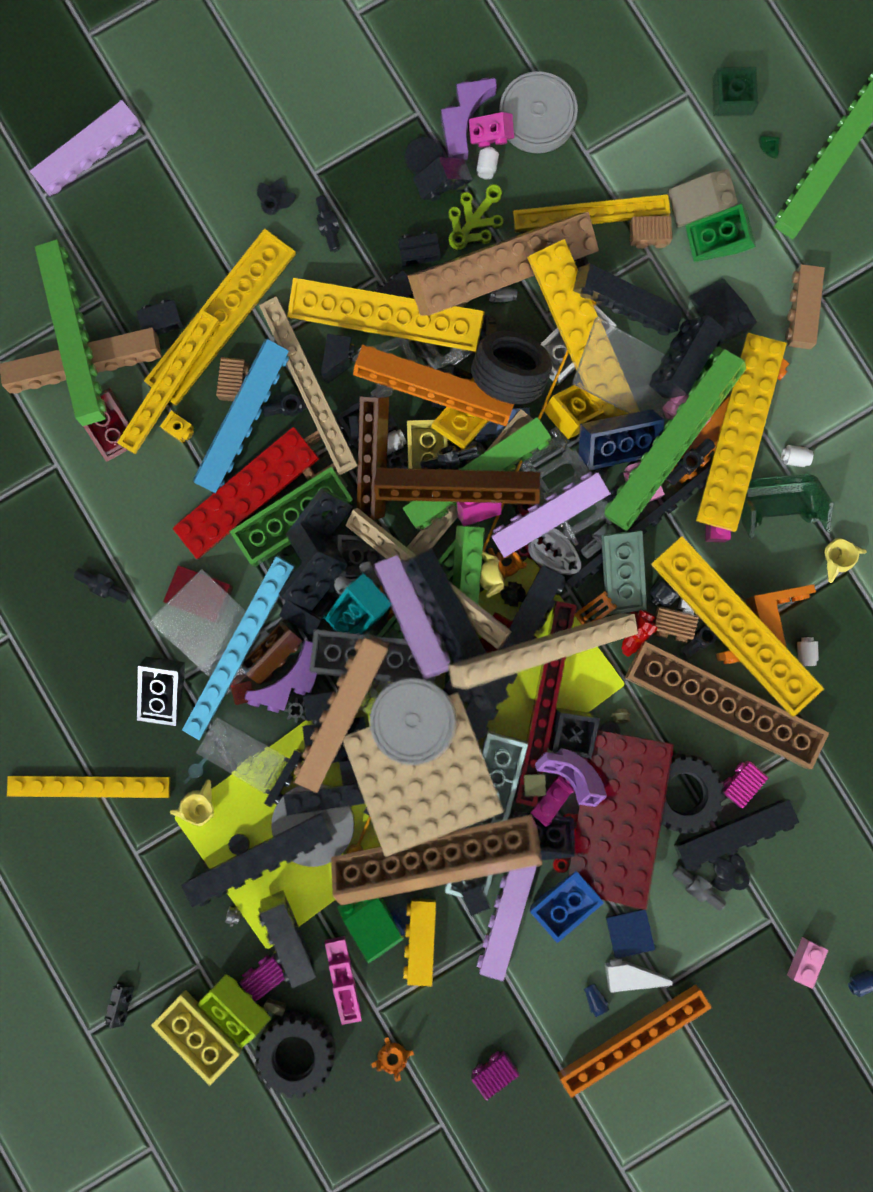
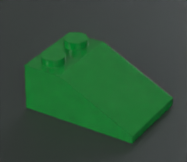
(721, 234)
(371, 926)

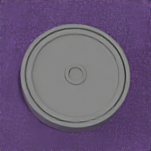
(541, 110)
(413, 721)
(341, 817)

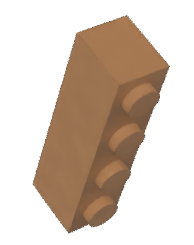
(805, 306)

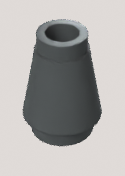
(503, 295)

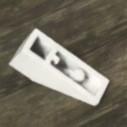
(628, 976)

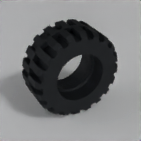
(710, 795)
(290, 1081)

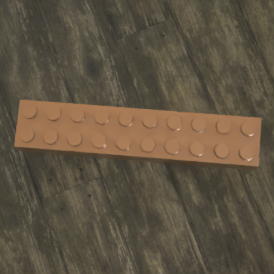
(497, 264)
(726, 705)
(436, 862)

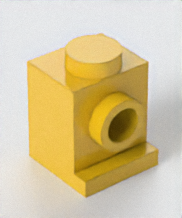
(170, 423)

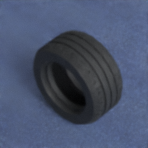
(527, 372)

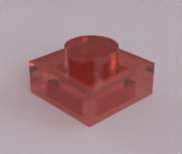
(239, 691)

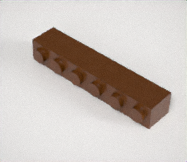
(372, 452)

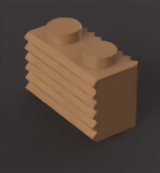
(650, 231)
(231, 376)
(675, 624)

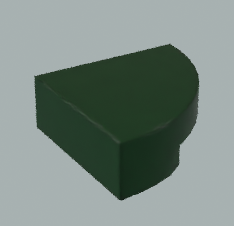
(769, 145)

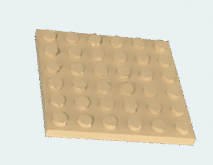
(424, 799)

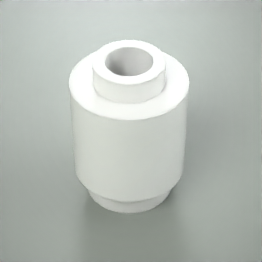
(487, 162)
(395, 441)
(797, 456)
(808, 651)

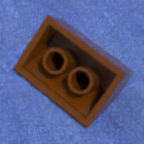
(271, 653)

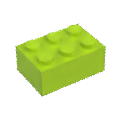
(234, 1011)

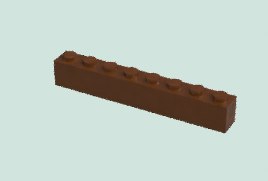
(457, 485)

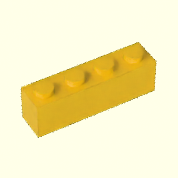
(421, 942)

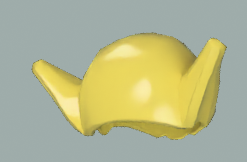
(841, 557)
(491, 577)
(196, 806)

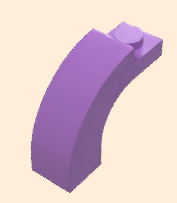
(578, 772)

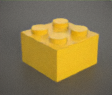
(571, 409)

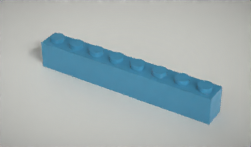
(241, 415)

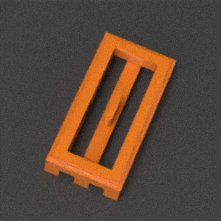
(607, 601)

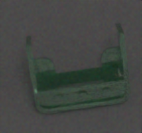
(785, 497)

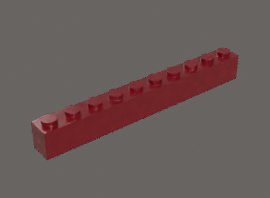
(544, 704)

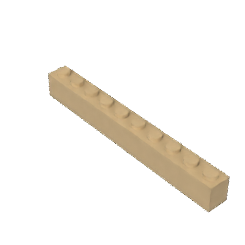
(542, 650)

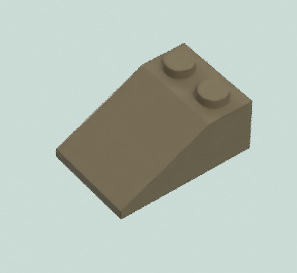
(702, 197)

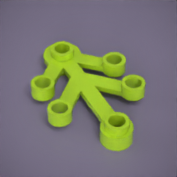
(473, 220)

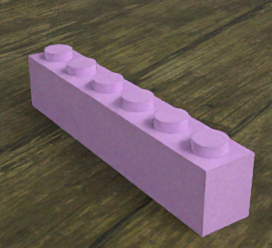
(85, 148)
(550, 514)
(411, 617)
(505, 922)

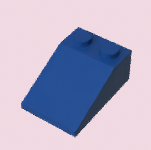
(565, 906)

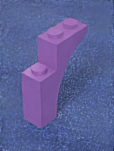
(456, 119)
(298, 677)

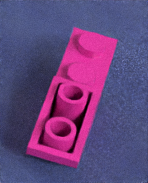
(555, 797)

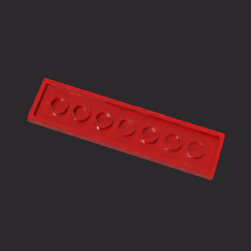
(245, 493)

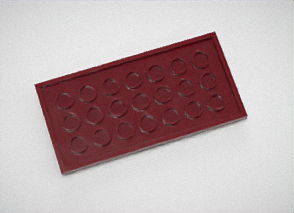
(621, 834)

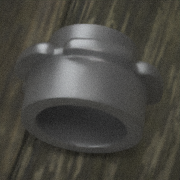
(232, 916)

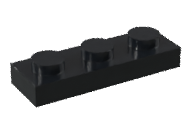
(284, 779)

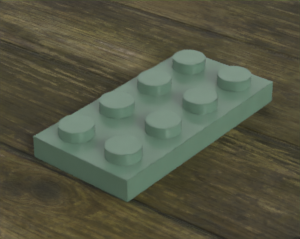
(624, 570)

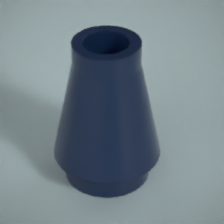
(597, 1003)

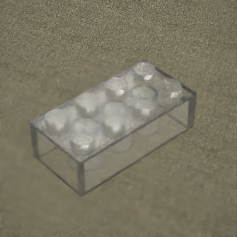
(242, 755)

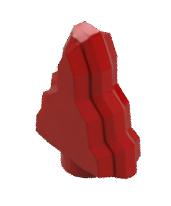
(645, 628)

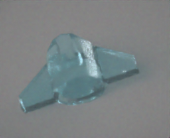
(196, 771)

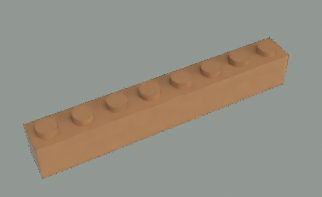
(108, 355)
(341, 712)

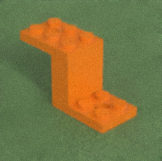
(766, 609)

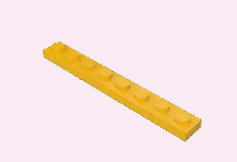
(599, 211)
(168, 381)
(88, 786)

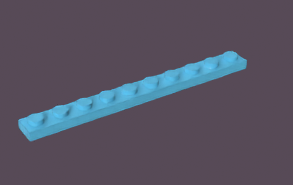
(238, 647)

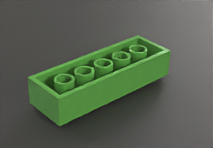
(266, 531)

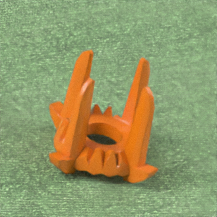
(513, 567)
(397, 1049)

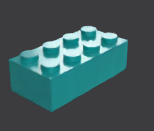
(358, 607)

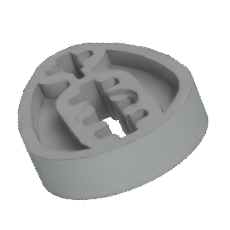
(566, 552)

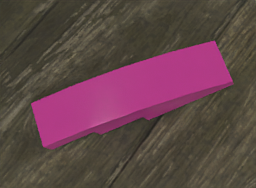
(343, 980)

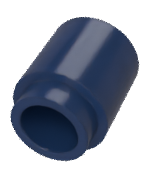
(861, 983)

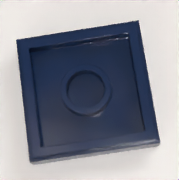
(630, 933)

